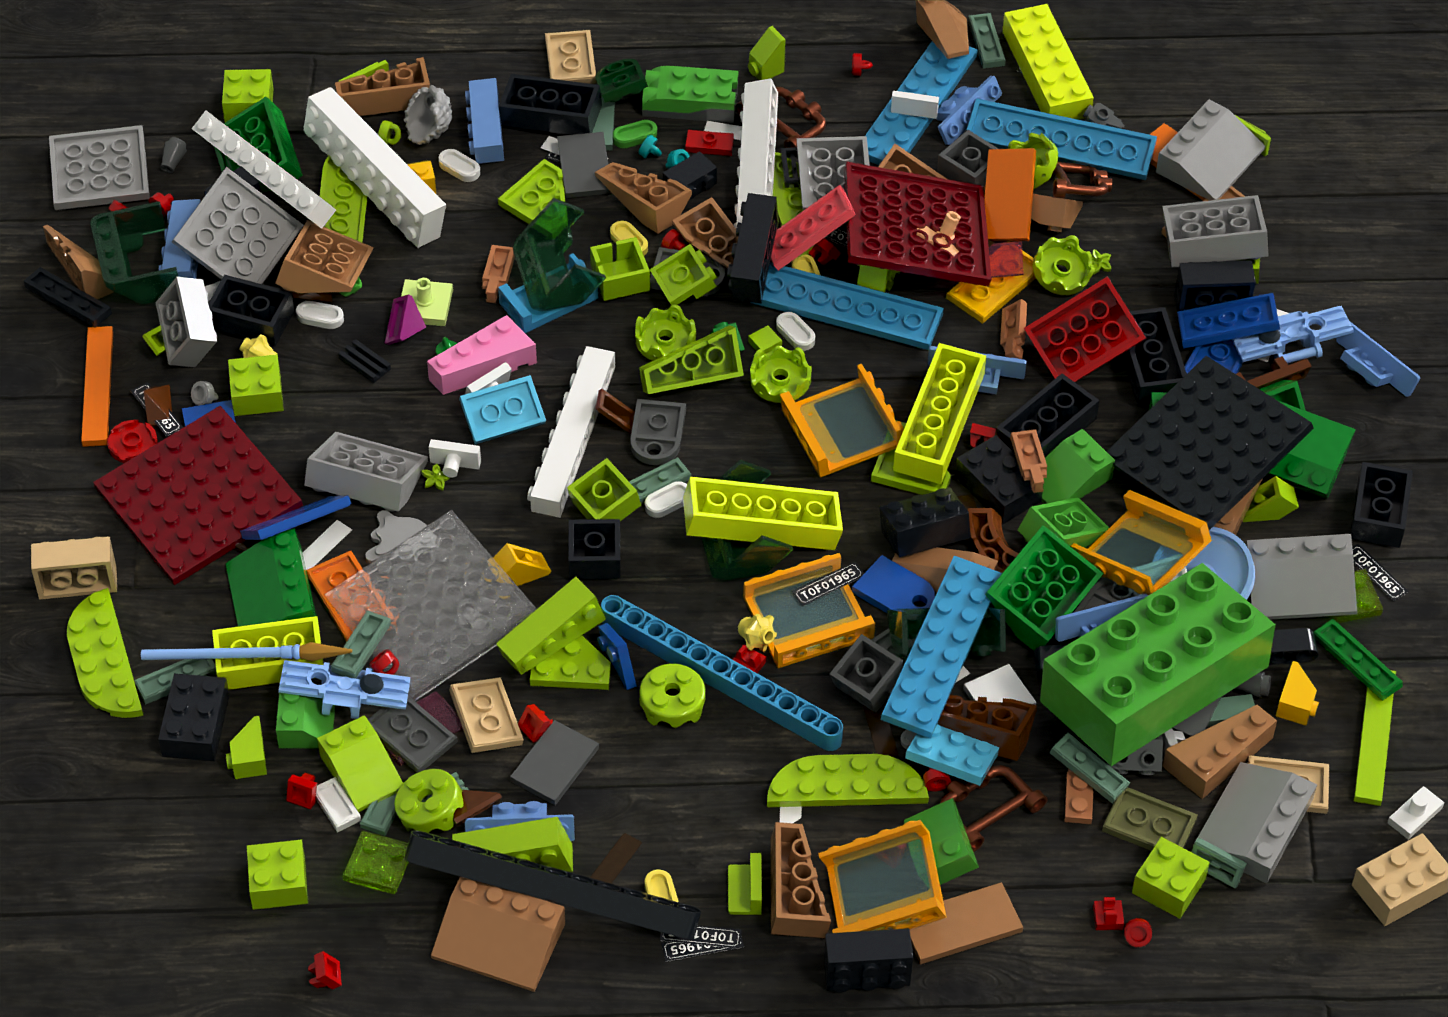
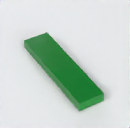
(1358, 659)

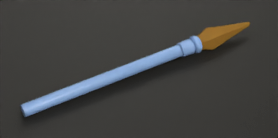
(309, 651)

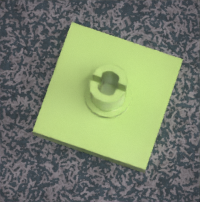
(430, 298)

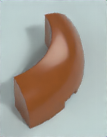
(989, 537)

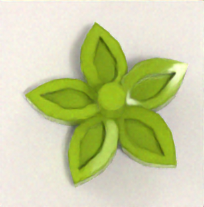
(1101, 261)
(435, 477)

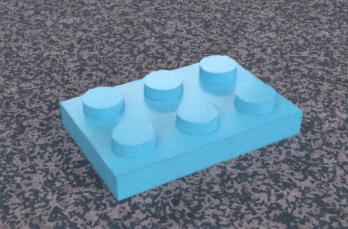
(502, 409)
(953, 754)

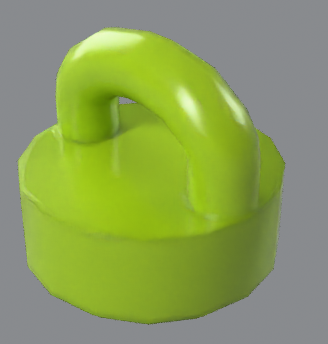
(386, 130)

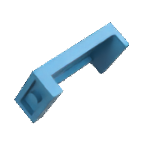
(526, 318)

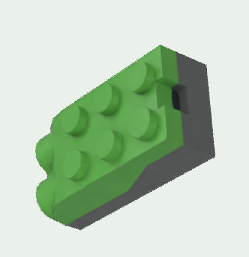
(690, 94)

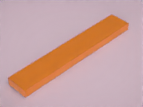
(97, 386)

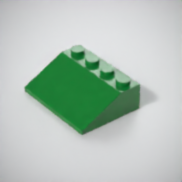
(265, 130)
(1317, 457)
(270, 581)
(1041, 585)

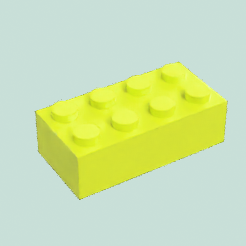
(262, 671)

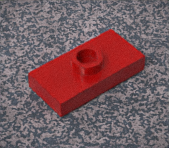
(709, 142)

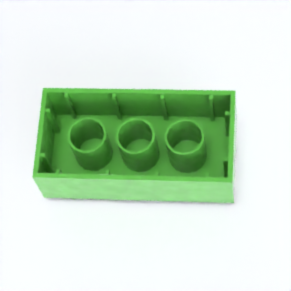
(1156, 663)

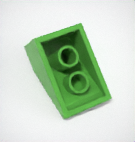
(1076, 468)
(1067, 519)
(949, 840)

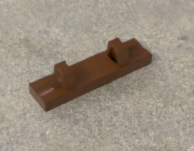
(1280, 372)

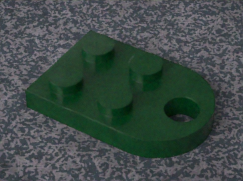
(620, 79)

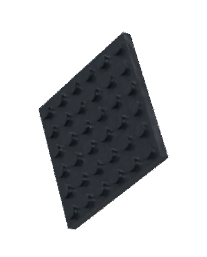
(1208, 442)

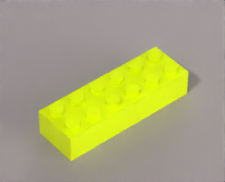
(1047, 62)
(939, 413)
(751, 510)

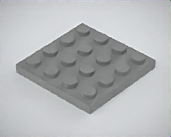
(98, 167)
(237, 230)

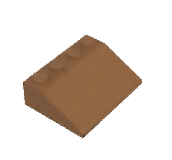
(322, 261)
(499, 933)

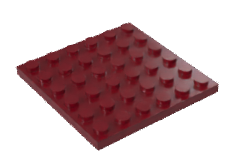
(895, 204)
(196, 494)

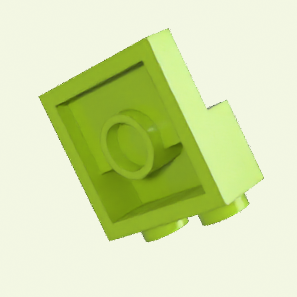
(684, 275)

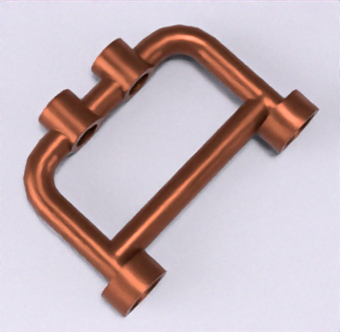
(810, 111)
(1063, 185)
(1031, 799)

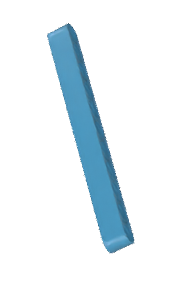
(683, 649)

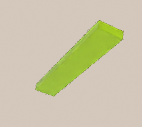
(1373, 749)

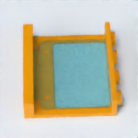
(843, 424)
(1147, 544)
(809, 629)
(885, 880)

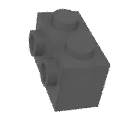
(1145, 760)

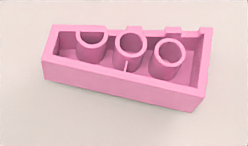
(481, 354)

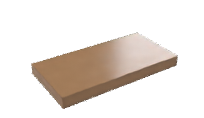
(970, 922)

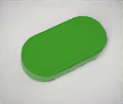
(634, 133)

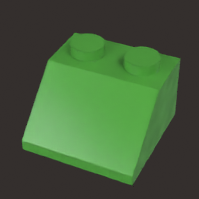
(302, 721)

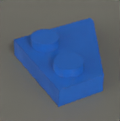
(618, 654)

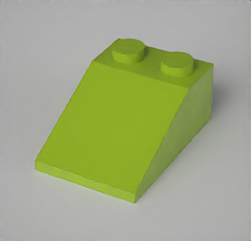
(359, 763)

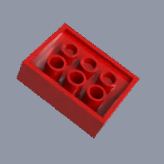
(1085, 332)

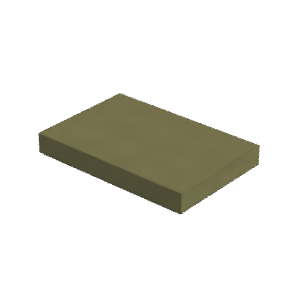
(1147, 819)

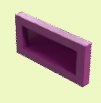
(404, 320)

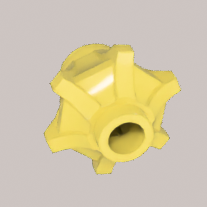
(256, 347)
(757, 631)

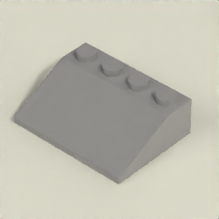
(1209, 152)
(823, 164)
(1216, 230)
(364, 471)
(1304, 576)
(1258, 816)

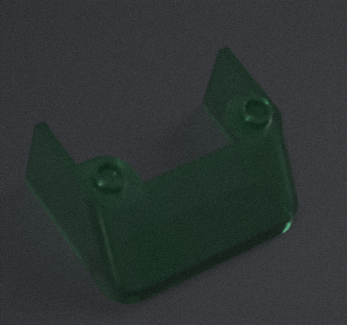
(121, 233)
(542, 260)
(742, 558)
(907, 622)

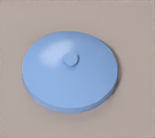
(1229, 560)

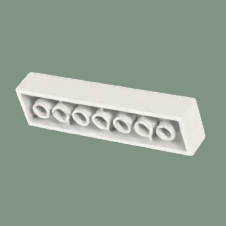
(374, 167)

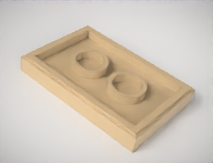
(571, 56)
(486, 715)
(1314, 772)

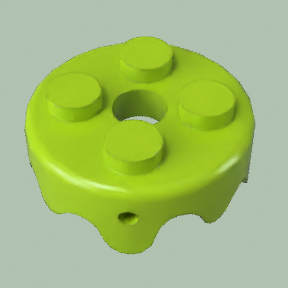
(1045, 156)
(1064, 253)
(663, 323)
(780, 362)
(672, 709)
(437, 810)

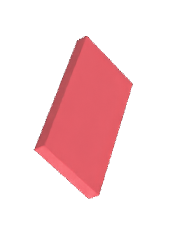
(811, 226)

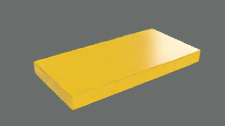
(985, 301)

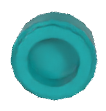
(648, 147)
(676, 157)

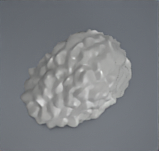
(427, 114)

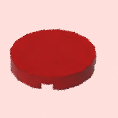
(130, 440)

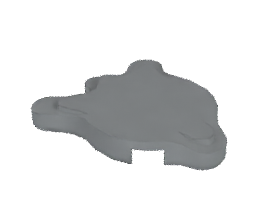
(391, 533)

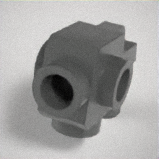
(1102, 115)

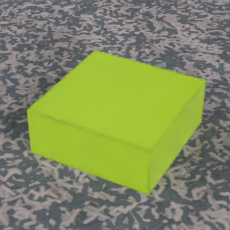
(764, 339)

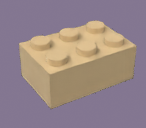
(73, 567)
(1402, 879)

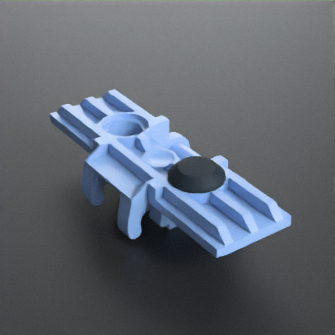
(1292, 328)
(339, 690)

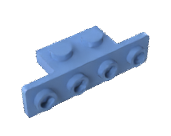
(959, 107)
(1376, 363)
(994, 368)
(1084, 621)
(509, 813)

